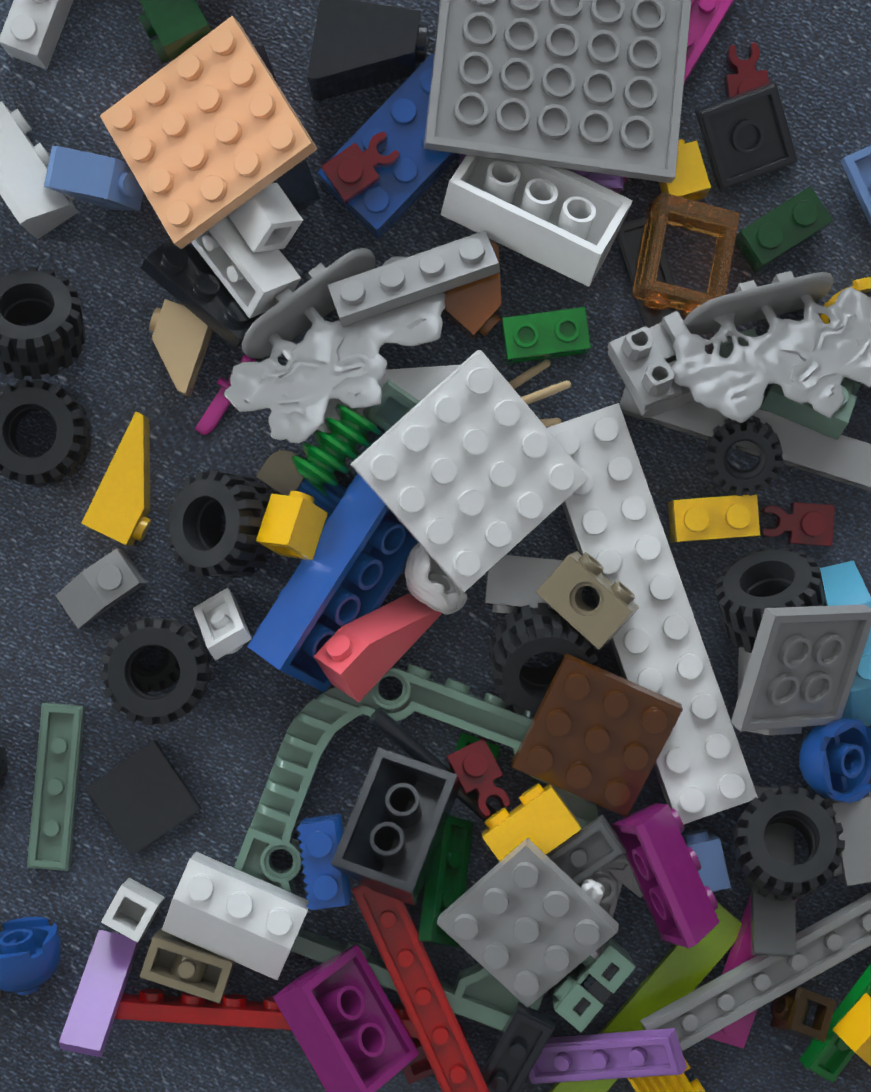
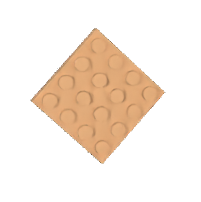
(207, 132)

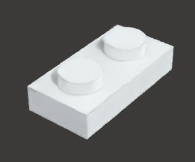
(222, 624)

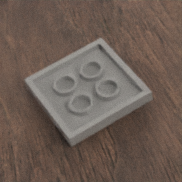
(802, 666)
(527, 923)

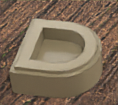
(281, 473)

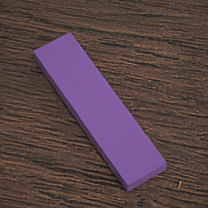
(609, 1056)

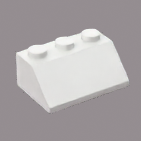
(23, 178)
(235, 915)

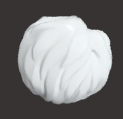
(431, 584)

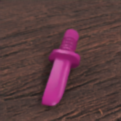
(218, 405)

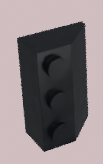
(396, 825)

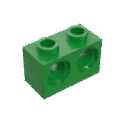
(545, 335)

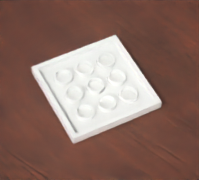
(470, 470)

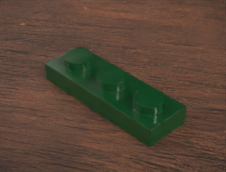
(445, 879)

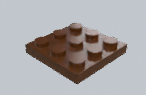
(596, 735)

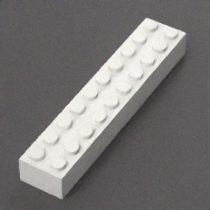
(661, 643)

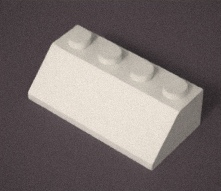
(538, 212)

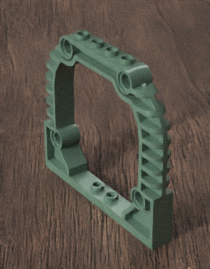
(476, 991)

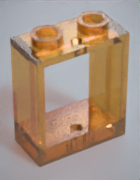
(692, 216)

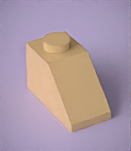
(181, 343)

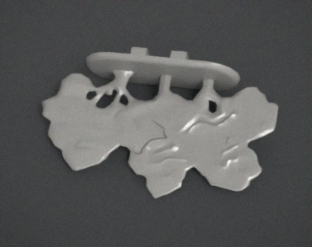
(799, 355)
(331, 358)

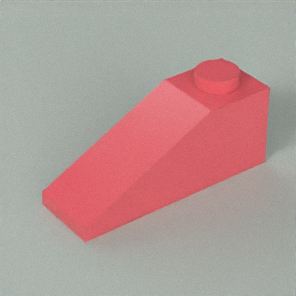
(372, 644)

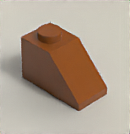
(475, 304)

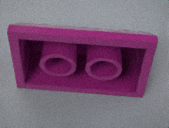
(668, 874)
(346, 1024)

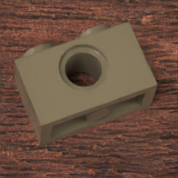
(564, 592)
(186, 967)

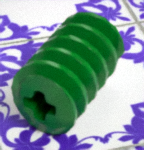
(334, 447)

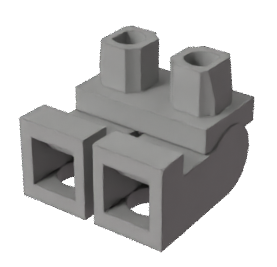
(645, 365)

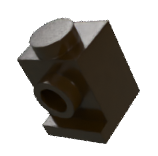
(792, 1009)

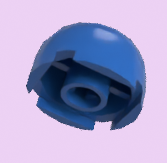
(838, 759)
(28, 954)

